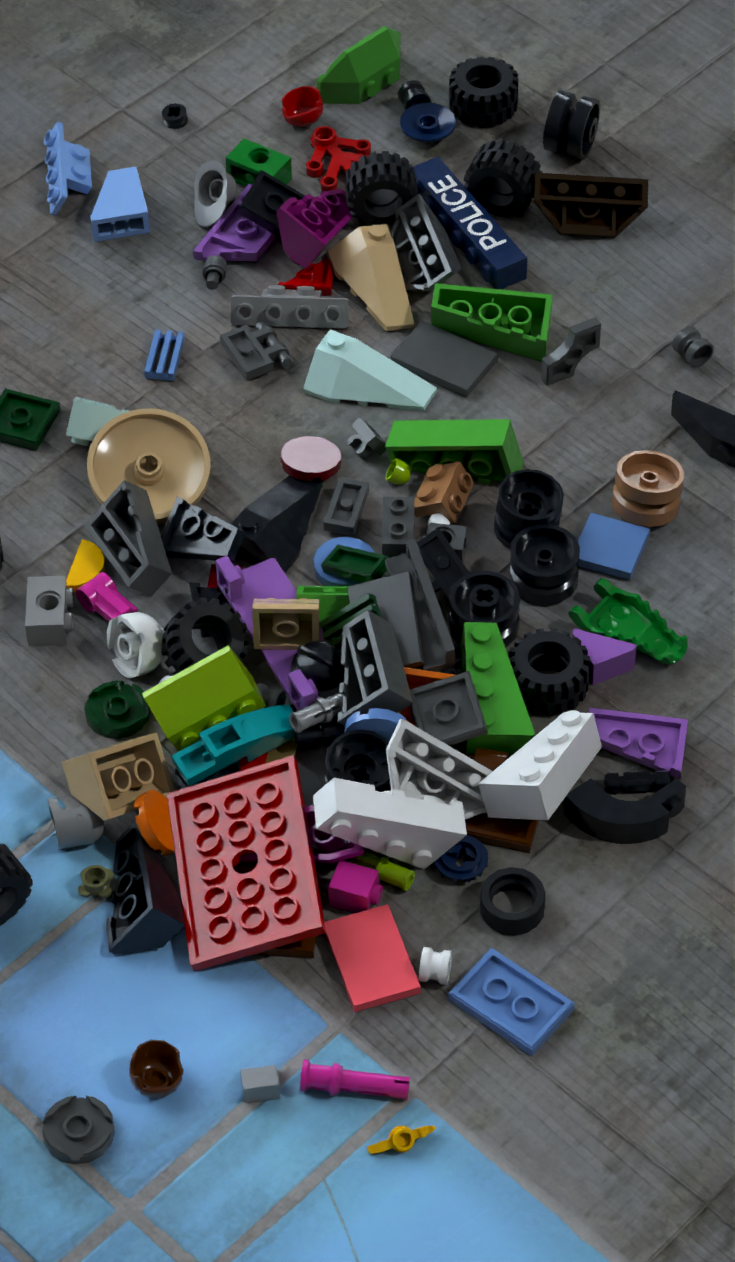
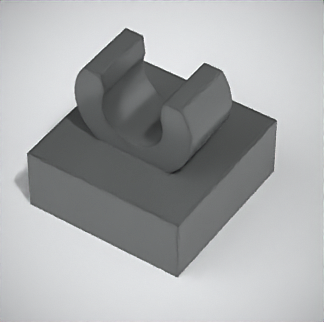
(367, 437)

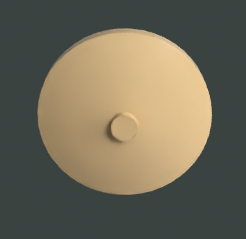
(154, 453)

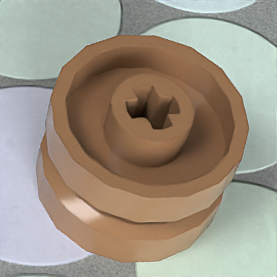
(647, 488)

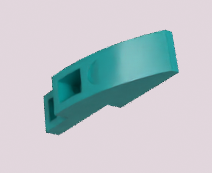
(233, 739)

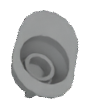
(213, 193)

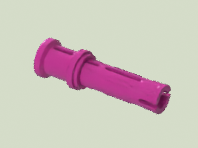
(337, 1079)

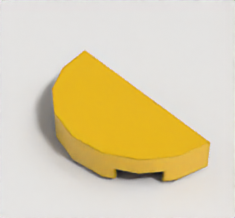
(86, 565)

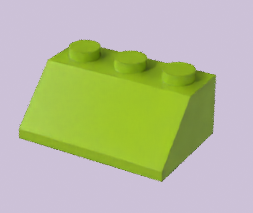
(203, 697)

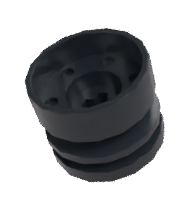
(525, 501)
(359, 758)

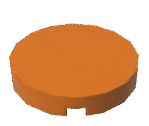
(155, 821)

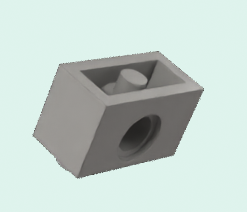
(47, 610)

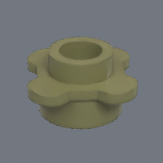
(94, 874)

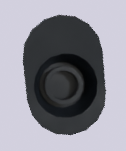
(322, 665)

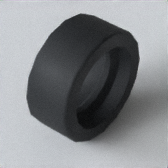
(513, 879)

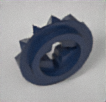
(475, 863)

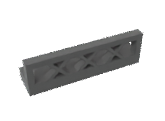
(435, 637)

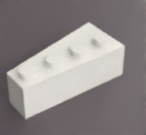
(389, 821)

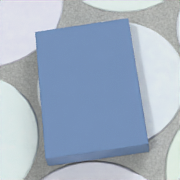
(511, 1001)

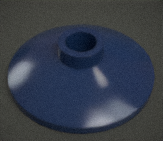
(427, 122)

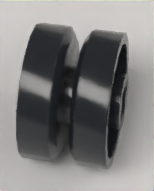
(571, 124)
(544, 564)
(487, 599)

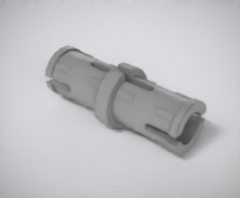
(319, 712)

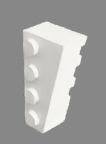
(542, 770)

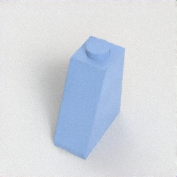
(120, 207)

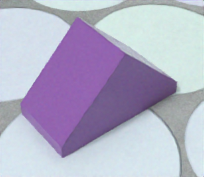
(607, 655)

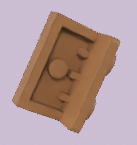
(444, 491)

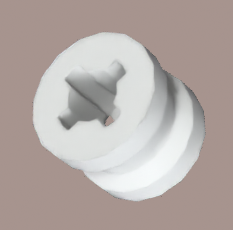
(435, 965)

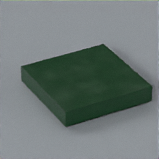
(25, 418)

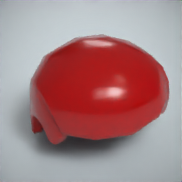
(302, 106)

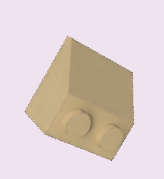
(285, 623)

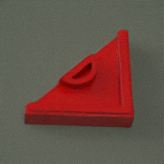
(316, 275)

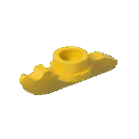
(400, 1139)

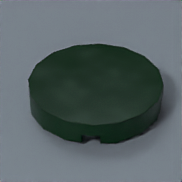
(116, 709)

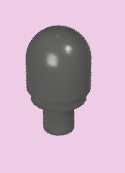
(214, 271)

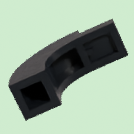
(622, 820)

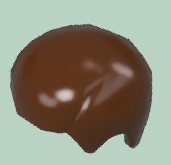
(156, 1069)

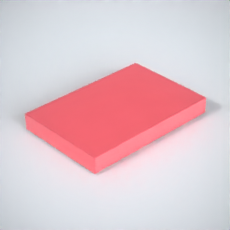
(371, 958)

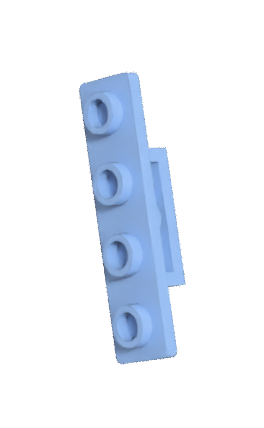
(67, 167)

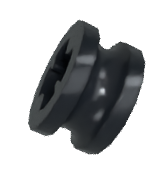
(175, 110)

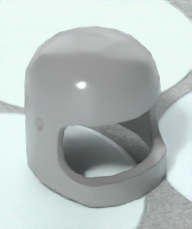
(76, 825)

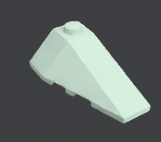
(357, 372)
(88, 418)

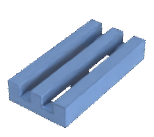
(166, 339)

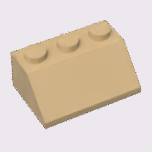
(116, 775)

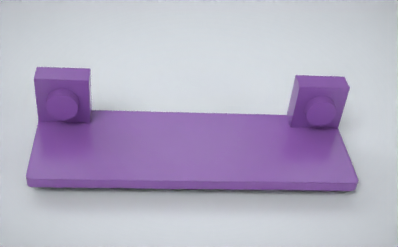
(264, 582)

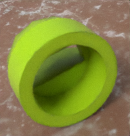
(398, 472)

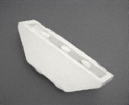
(432, 768)

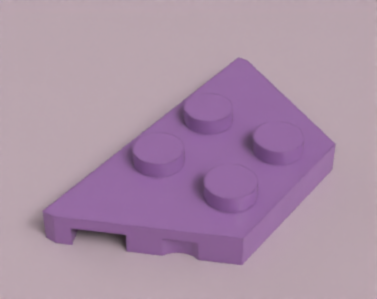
(235, 236)

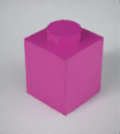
(354, 888)

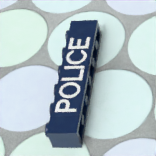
(470, 225)

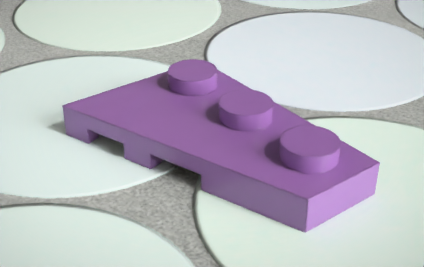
(644, 738)

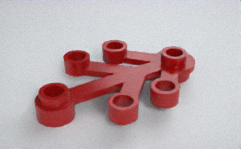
(326, 140)

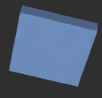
(611, 546)

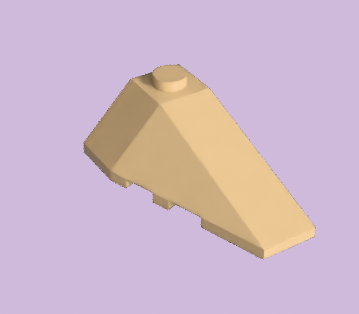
(373, 272)

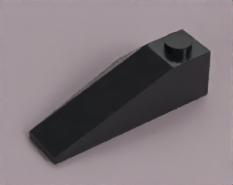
(278, 522)
(144, 898)

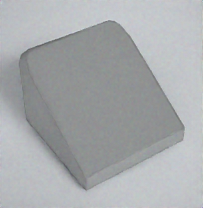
(260, 1083)

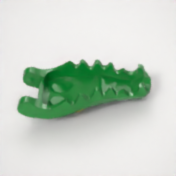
(631, 620)

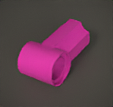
(103, 597)

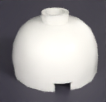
(136, 643)

